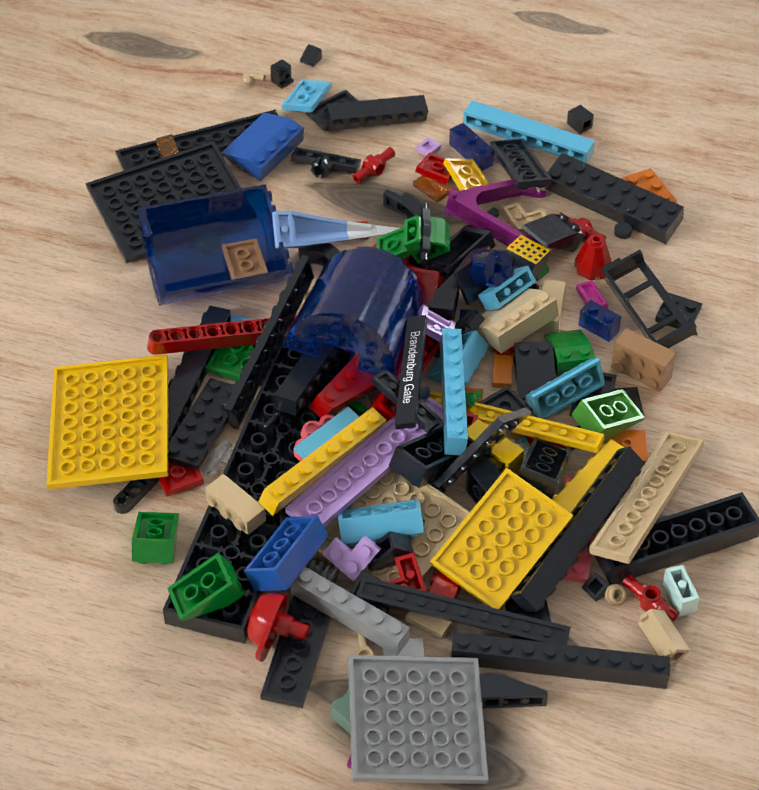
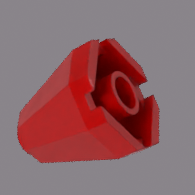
(592, 257)

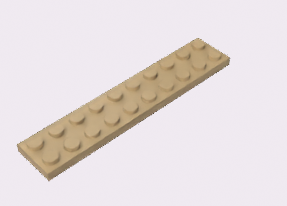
(646, 497)

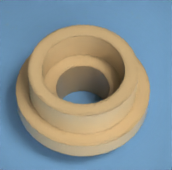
(619, 594)

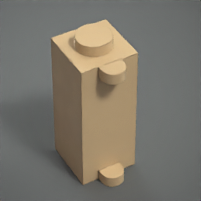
(663, 635)

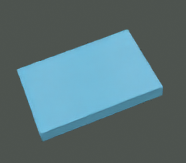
(306, 95)

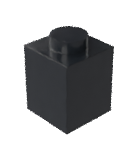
(580, 119)

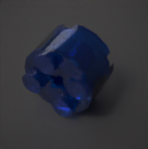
(491, 268)

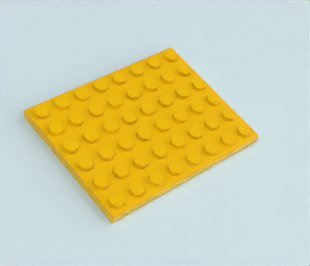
(108, 422)

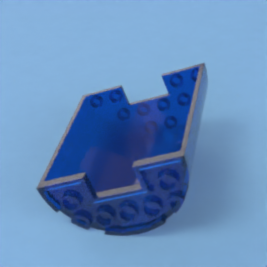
(188, 237)
(360, 307)

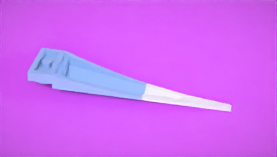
(306, 230)

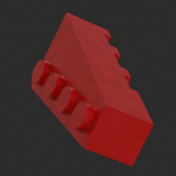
(343, 389)

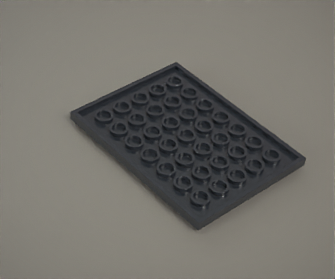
(164, 180)

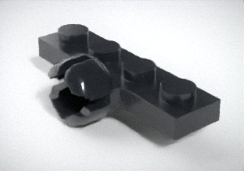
(324, 163)
(389, 387)

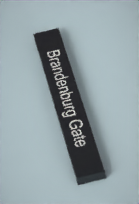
(411, 372)

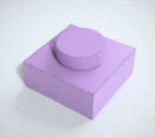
(428, 146)

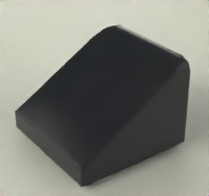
(311, 55)
(596, 587)

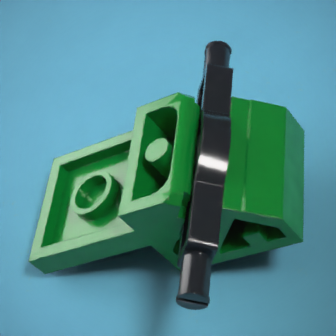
(420, 237)

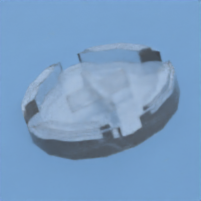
(218, 458)

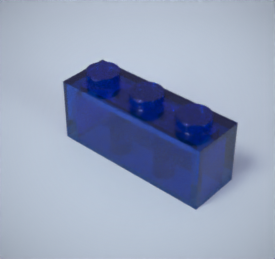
(471, 146)

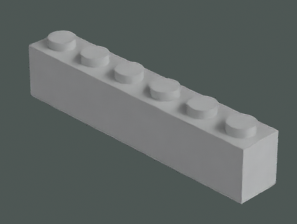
(351, 611)

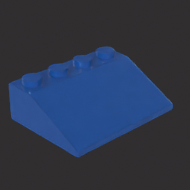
(264, 144)

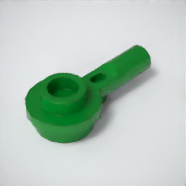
(472, 397)

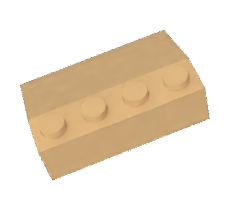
(517, 318)

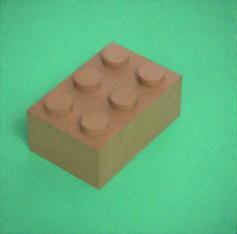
(643, 359)

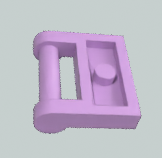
(435, 323)

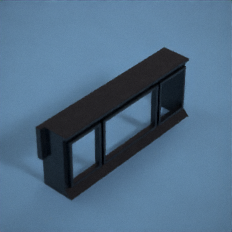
(618, 269)

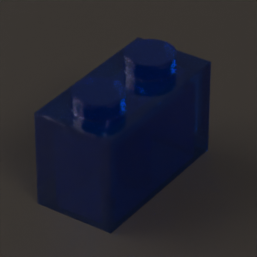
(599, 320)

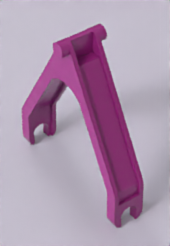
(465, 207)

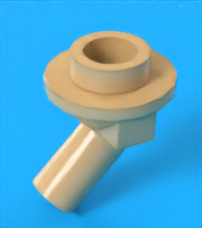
(249, 78)

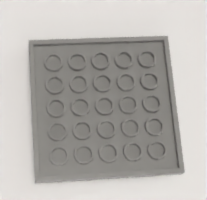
(416, 720)

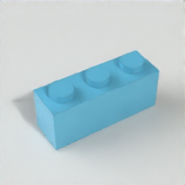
(496, 297)

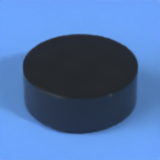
(622, 230)

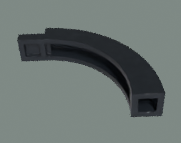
(406, 206)

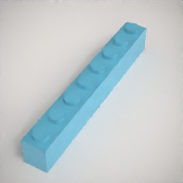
(534, 133)
(453, 392)

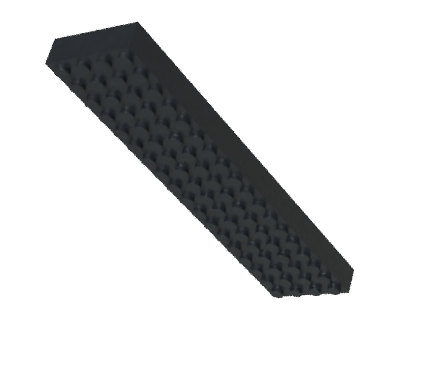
(254, 464)

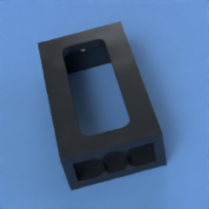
(460, 246)

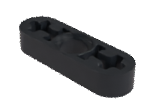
(132, 498)

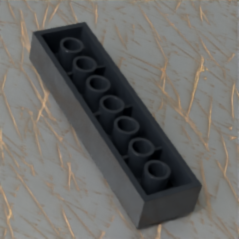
(615, 198)
(688, 536)

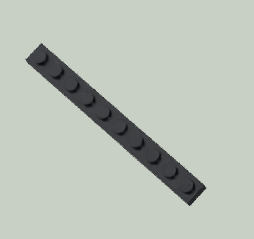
(462, 612)

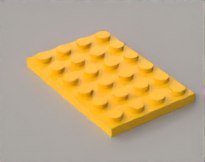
(501, 539)

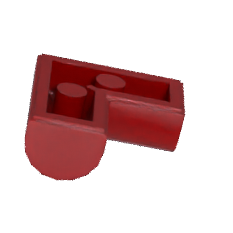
(409, 572)

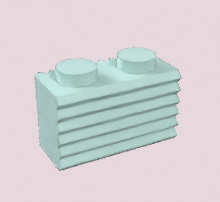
(680, 590)

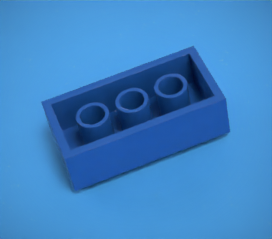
(286, 553)

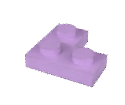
(351, 561)

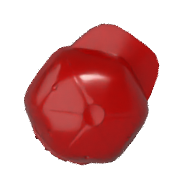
(269, 619)

